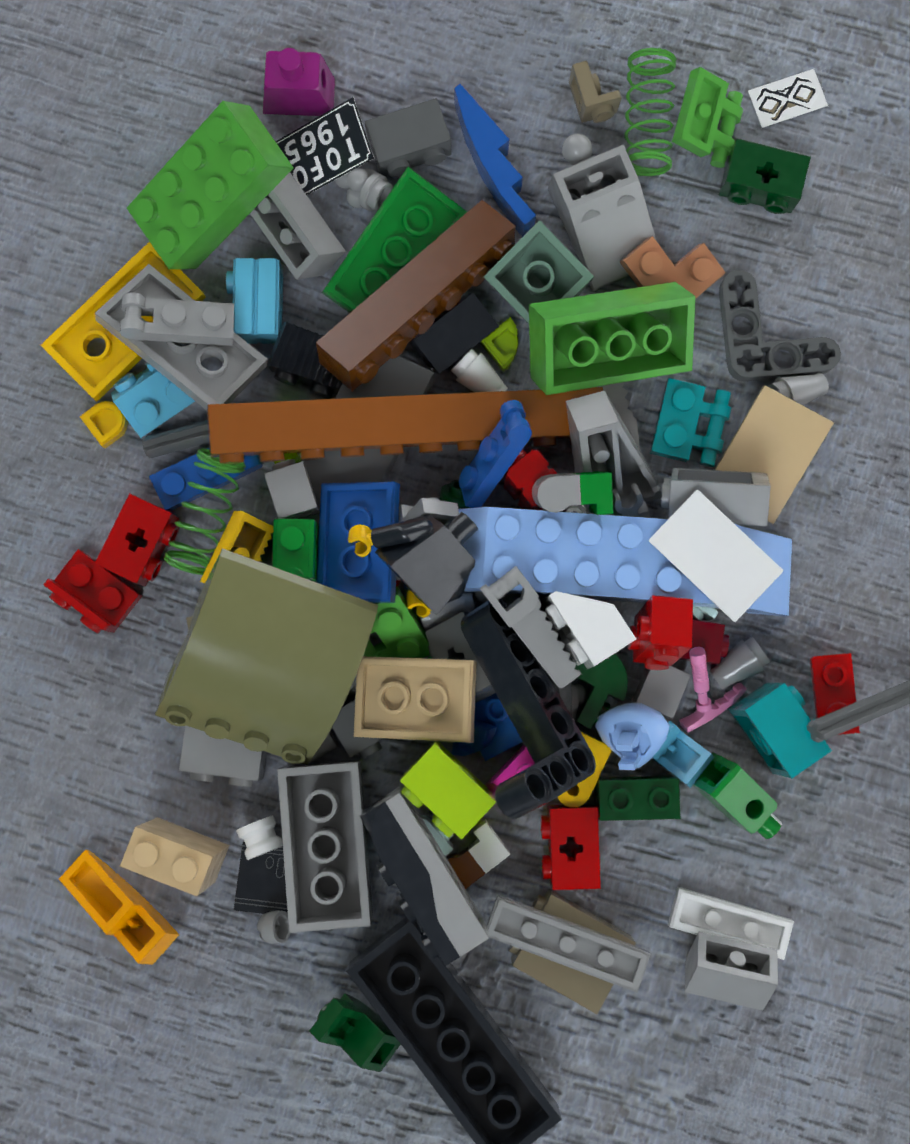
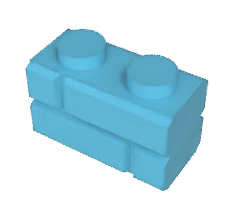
(256, 298)

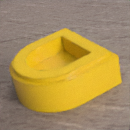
(105, 422)

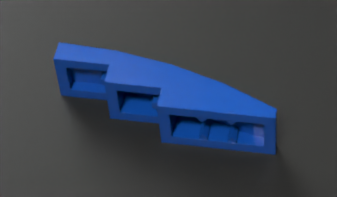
(489, 151)

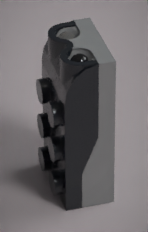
(424, 878)

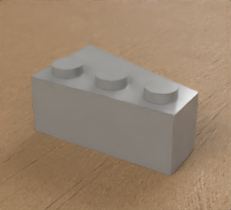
(605, 444)

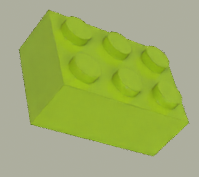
(447, 790)

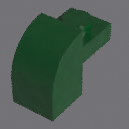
(606, 680)
(357, 1031)

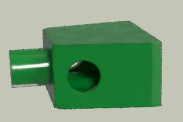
(738, 797)

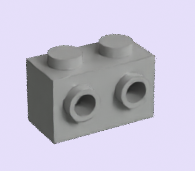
(731, 971)

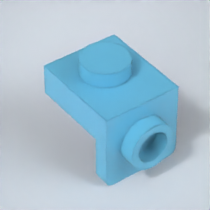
(682, 756)

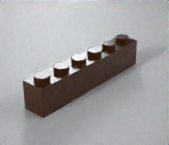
(416, 296)

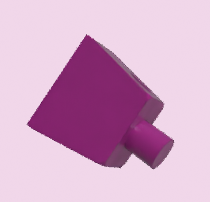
(297, 84)

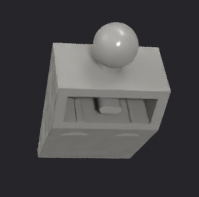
(602, 221)

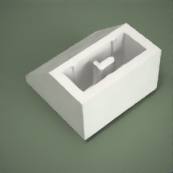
(591, 626)

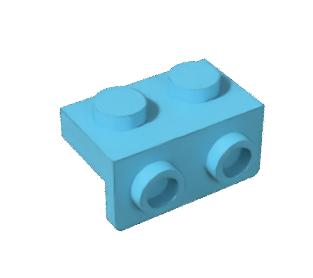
(148, 399)

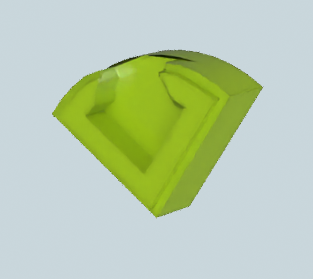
(502, 344)

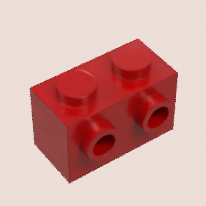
(662, 632)

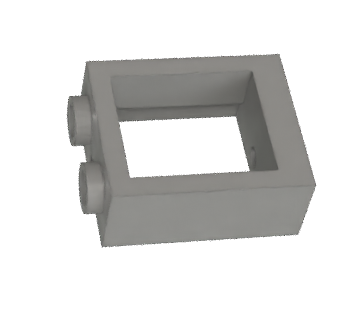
(736, 494)

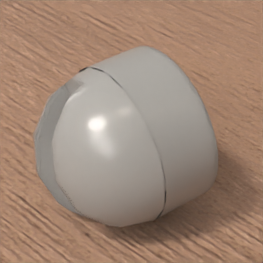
(274, 927)

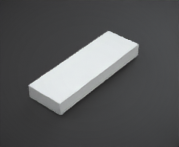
(707, 914)

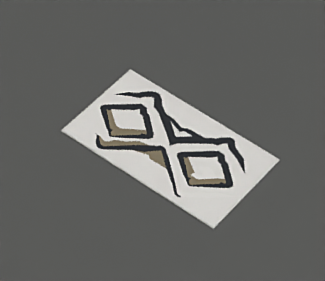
(787, 98)

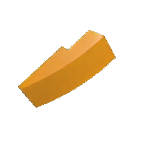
(118, 908)

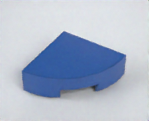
(482, 737)

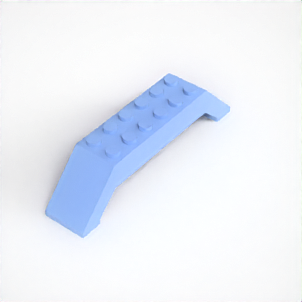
(598, 557)

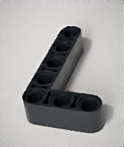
(535, 710)

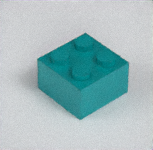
(778, 729)

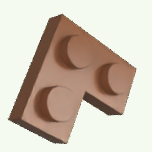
(651, 266)

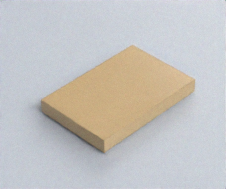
(776, 440)
(415, 699)

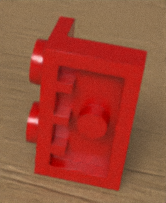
(93, 592)
(833, 684)

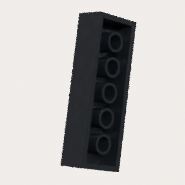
(453, 1039)

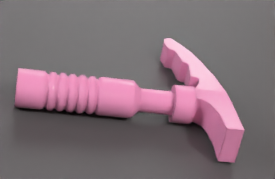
(705, 709)

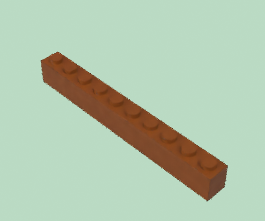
(378, 423)

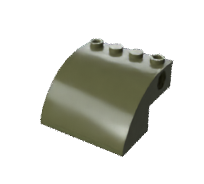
(266, 659)

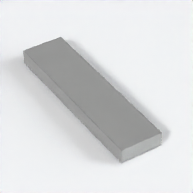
(567, 943)

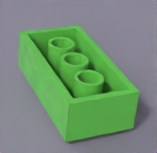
(209, 186)
(611, 337)

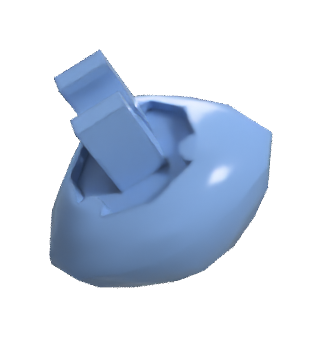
(633, 733)

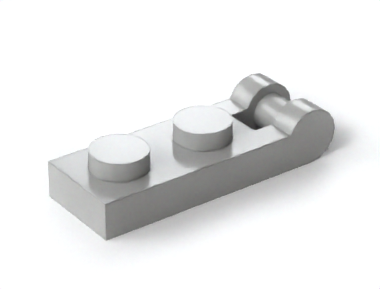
(177, 320)

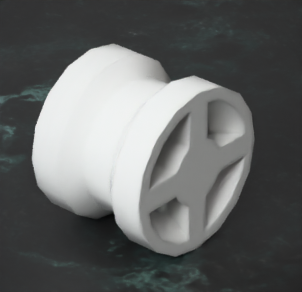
(260, 837)

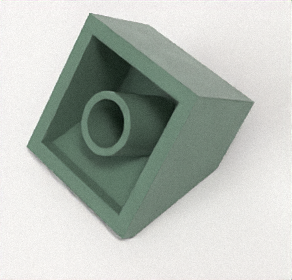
(538, 271)

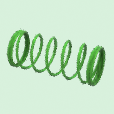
(650, 153)
(221, 469)

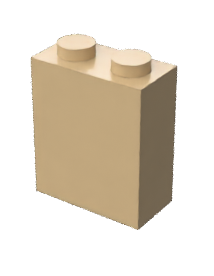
(174, 856)

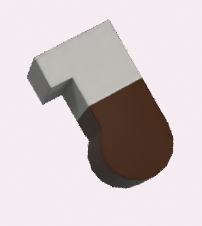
(479, 856)

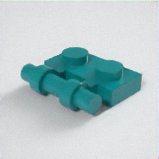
(678, 421)

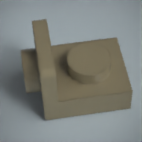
(588, 97)

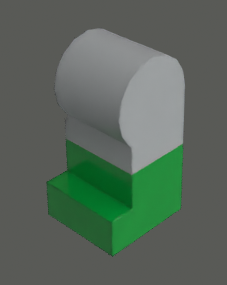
(559, 491)

